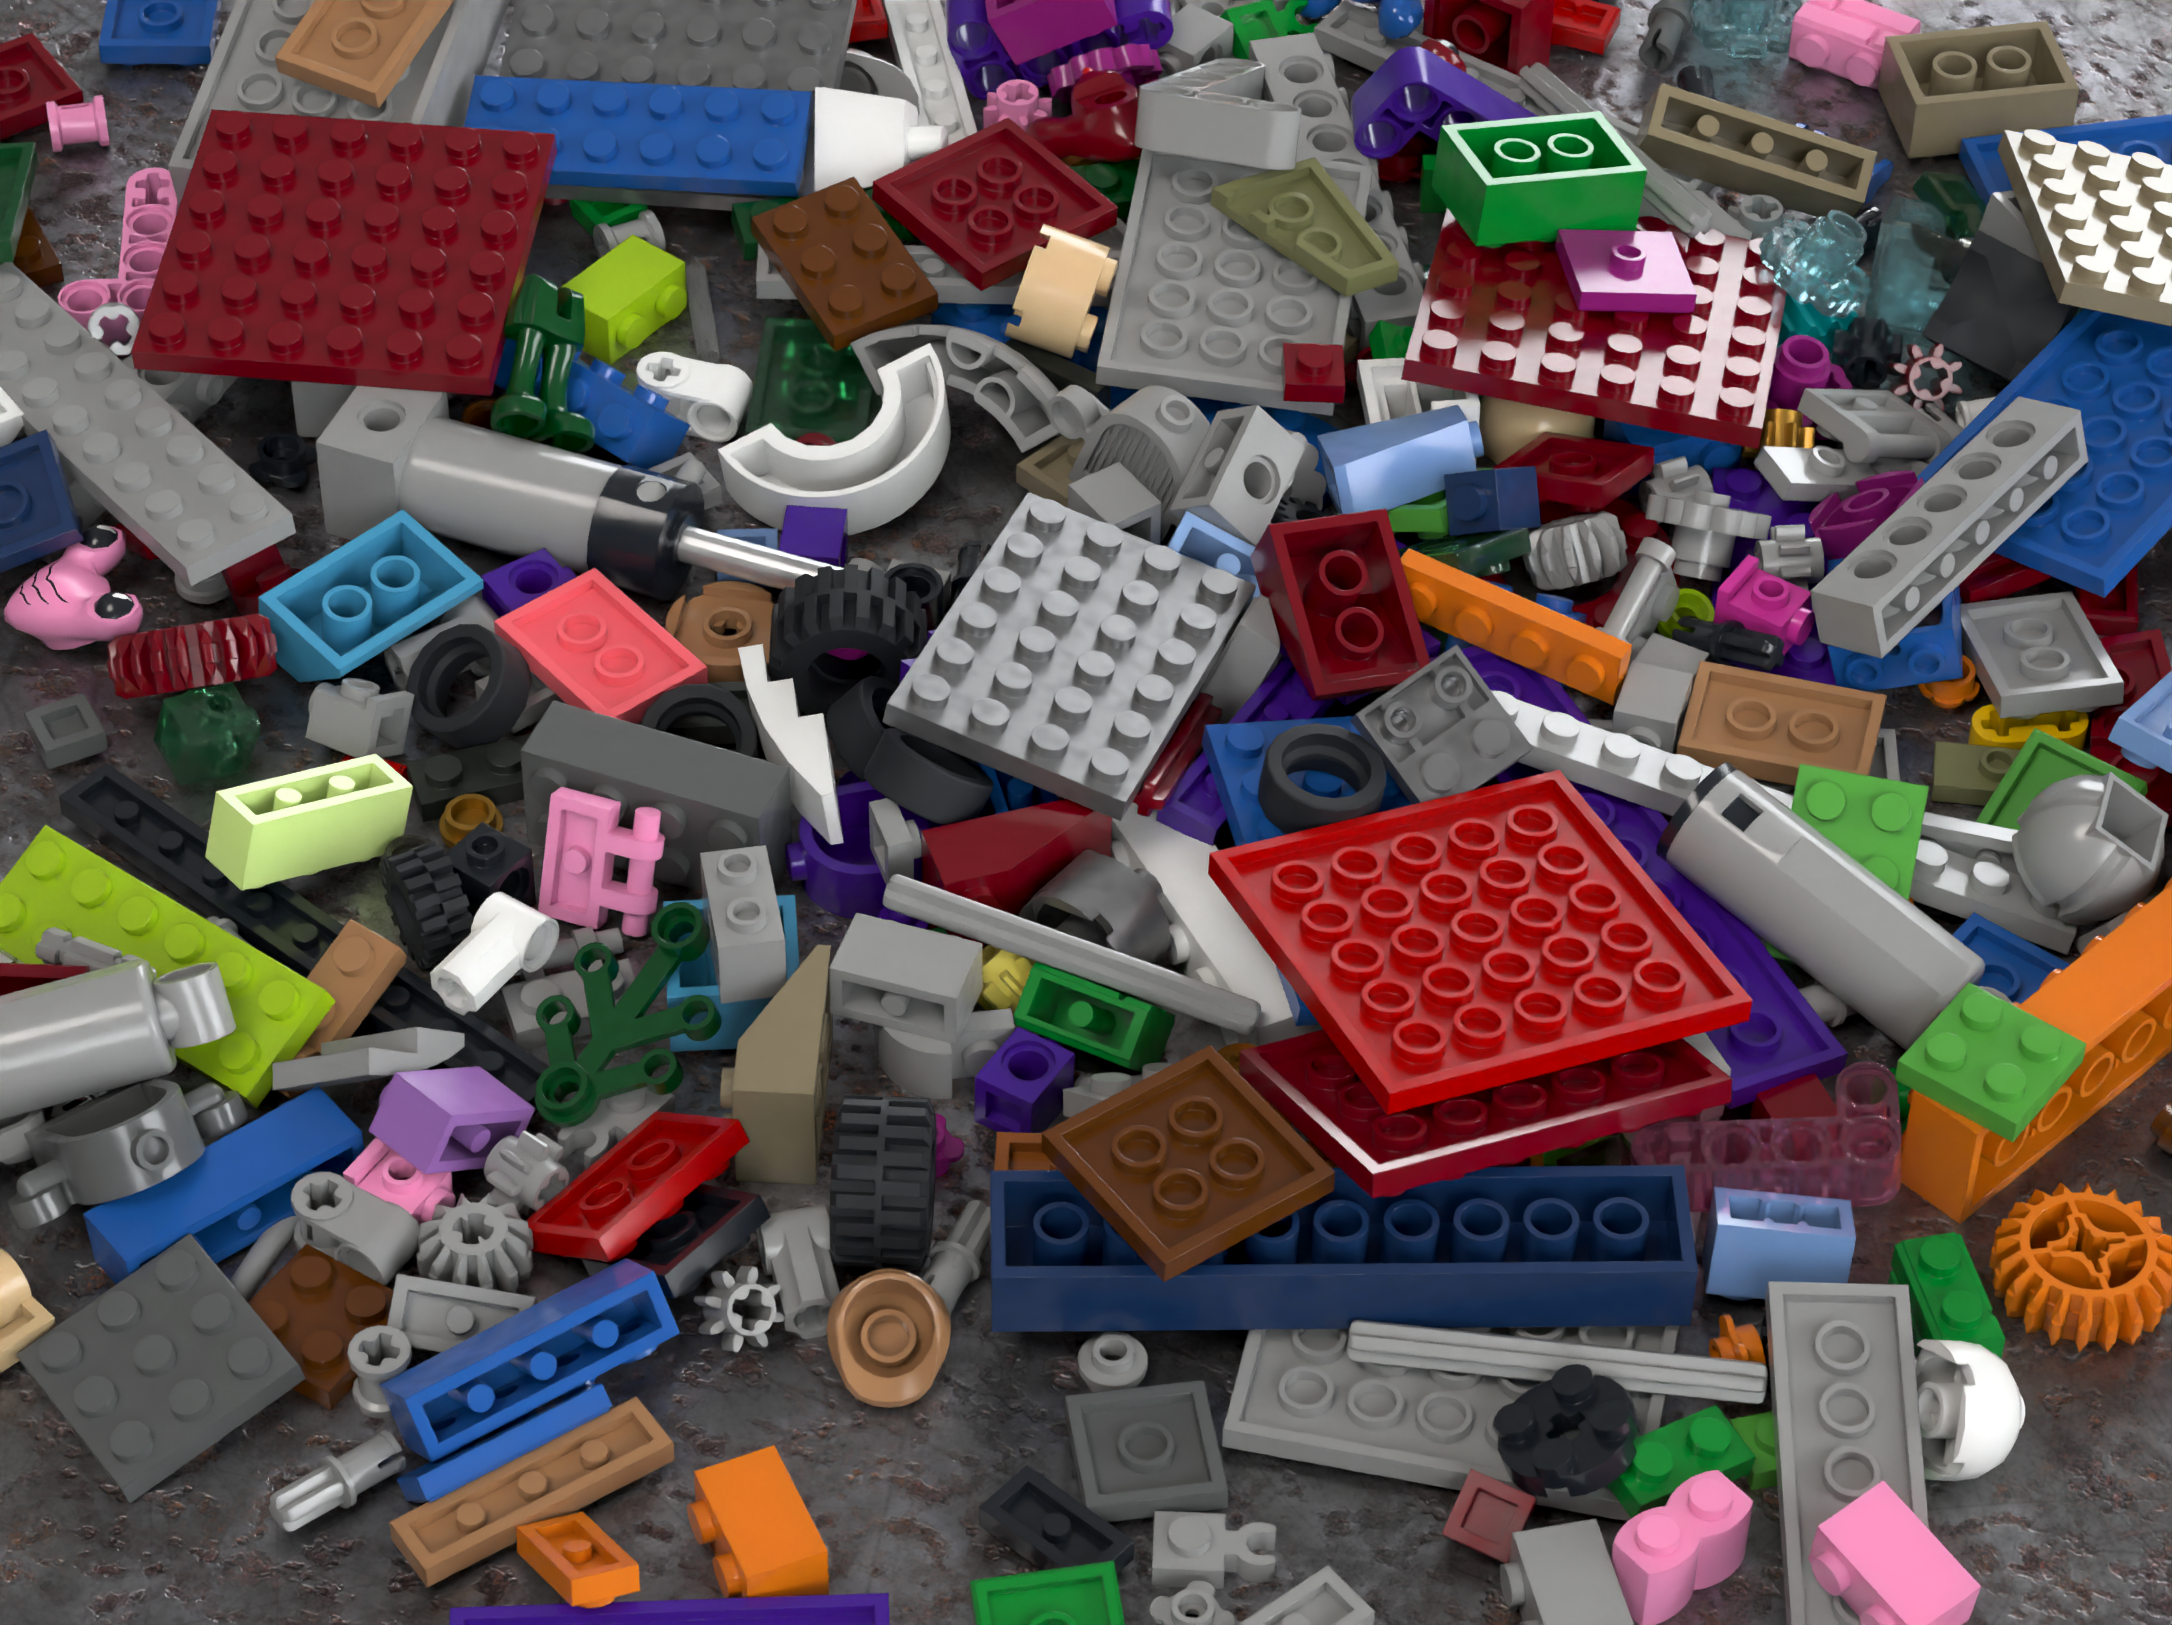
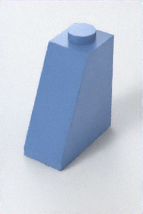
(1398, 458)

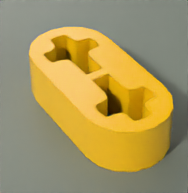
(2015, 732)

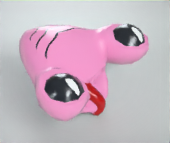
(71, 599)

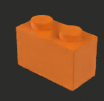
(758, 1528)

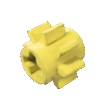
(1003, 978)

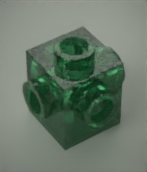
(207, 733)

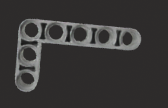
(1218, 116)

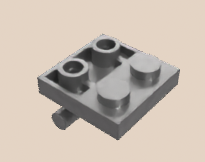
(1442, 730)

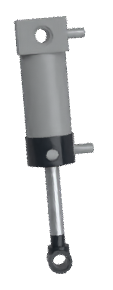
(523, 496)

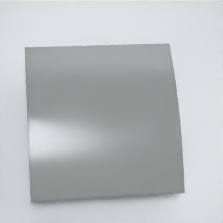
(368, 1058)

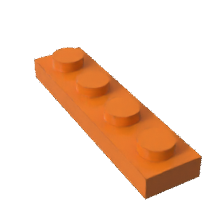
(1516, 628)

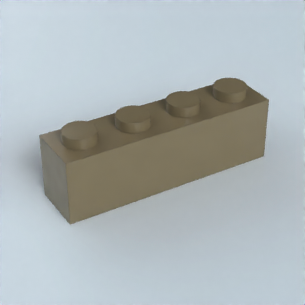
(1754, 153)

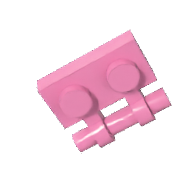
(581, 856)

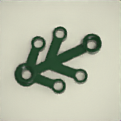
(622, 1025)

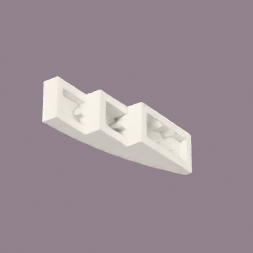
(793, 743)

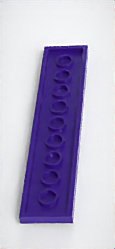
(1783, 1030)

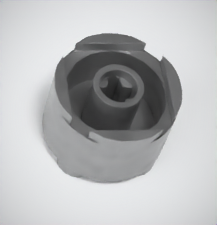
(1106, 906)

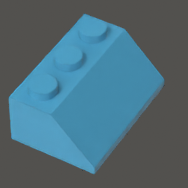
(364, 598)

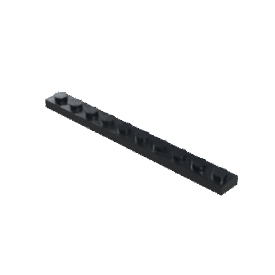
(275, 918)

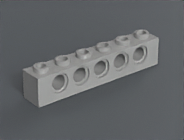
(1949, 527)

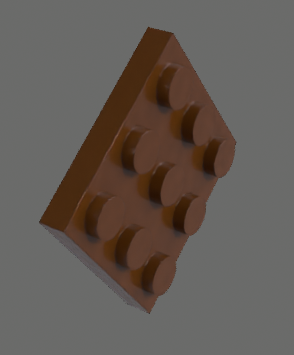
(1187, 1162)

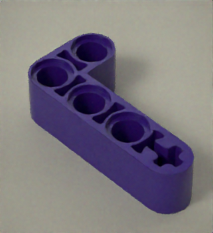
(988, 65)
(1420, 94)

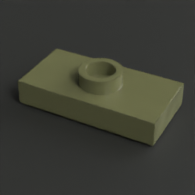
(1968, 772)

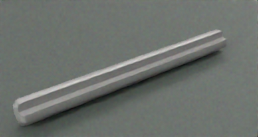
(1660, 187)
(1072, 954)
(1542, 1358)

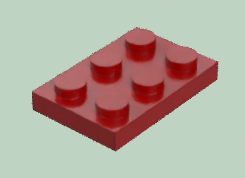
(635, 1185)

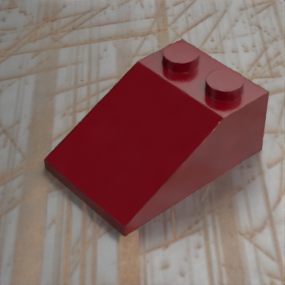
(1341, 602)
(1011, 853)

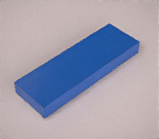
(504, 1444)

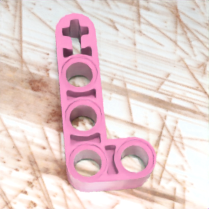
(146, 229)

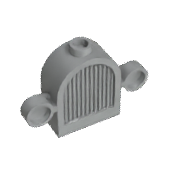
(1148, 433)

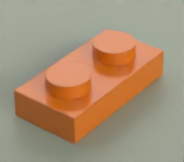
(578, 1560)

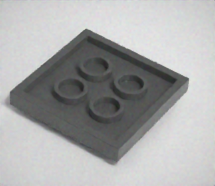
(160, 1367)

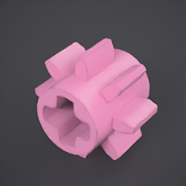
(1017, 101)

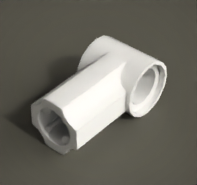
(501, 941)

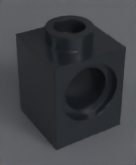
(493, 864)

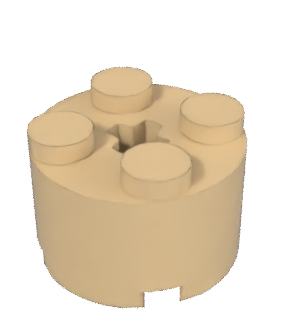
(1060, 292)

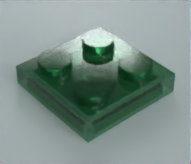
(1477, 552)

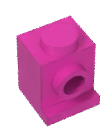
(1765, 604)

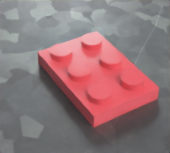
(599, 648)

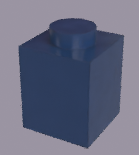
(1492, 500)

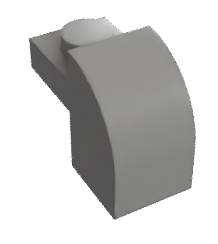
(929, 1065)

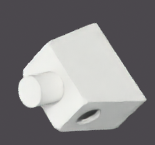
(867, 137)

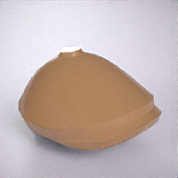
(888, 1337)

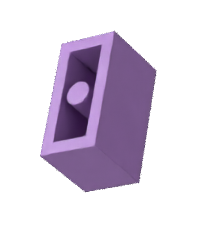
(448, 1117)

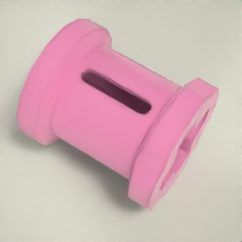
(77, 123)

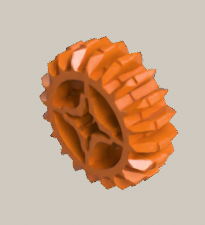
(2083, 1267)

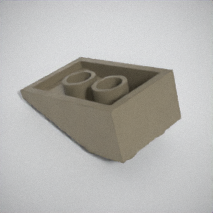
(784, 1079)

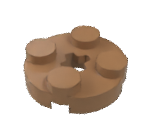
(721, 607)

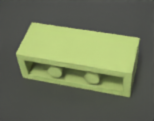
(307, 821)

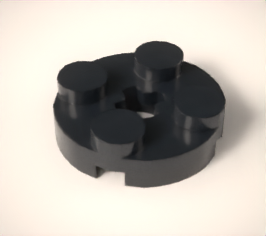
(1568, 1402)

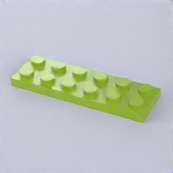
(91, 898)

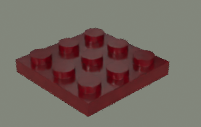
(988, 200)

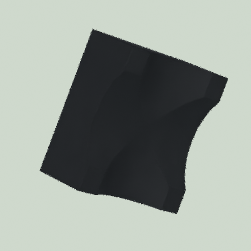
(1998, 309)

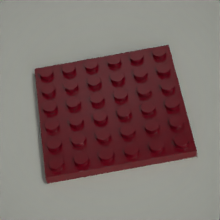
(347, 252)
(1512, 332)

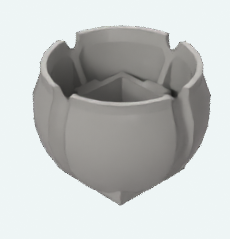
(2090, 847)

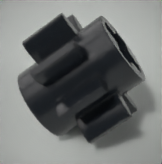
(1866, 351)

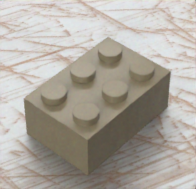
(1974, 85)

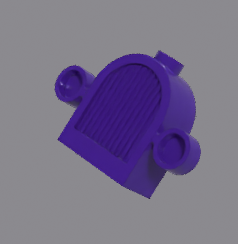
(846, 875)

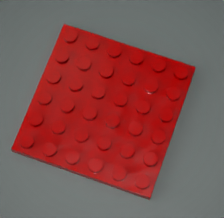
(1476, 940)

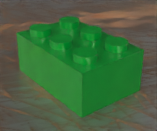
(1537, 177)

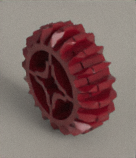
(192, 656)

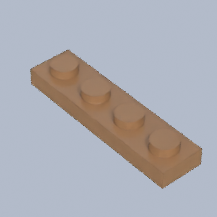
(532, 1488)

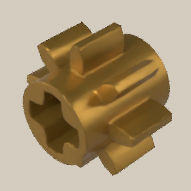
(1782, 429)

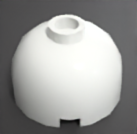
(1965, 1409)

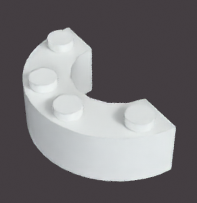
(870, 475)

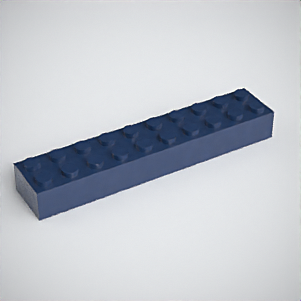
(1440, 1255)

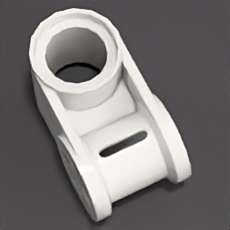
(699, 393)

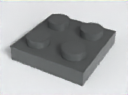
(1146, 1451)

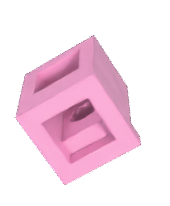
(398, 1181)

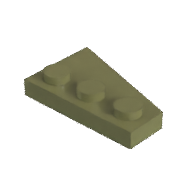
(1311, 224)

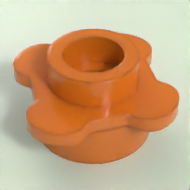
(1736, 1342)

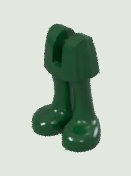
(553, 325)

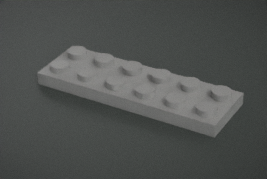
(1839, 1418)

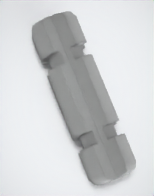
(60, 948)

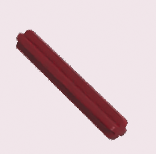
(1177, 756)

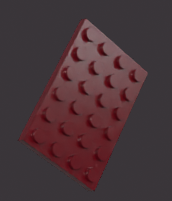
(1491, 1127)

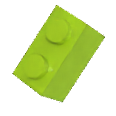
(629, 297)

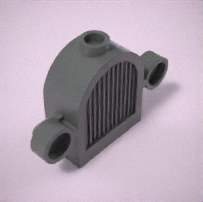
(120, 1145)

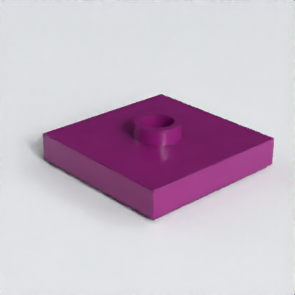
(1625, 271)

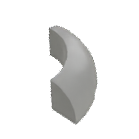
(977, 364)

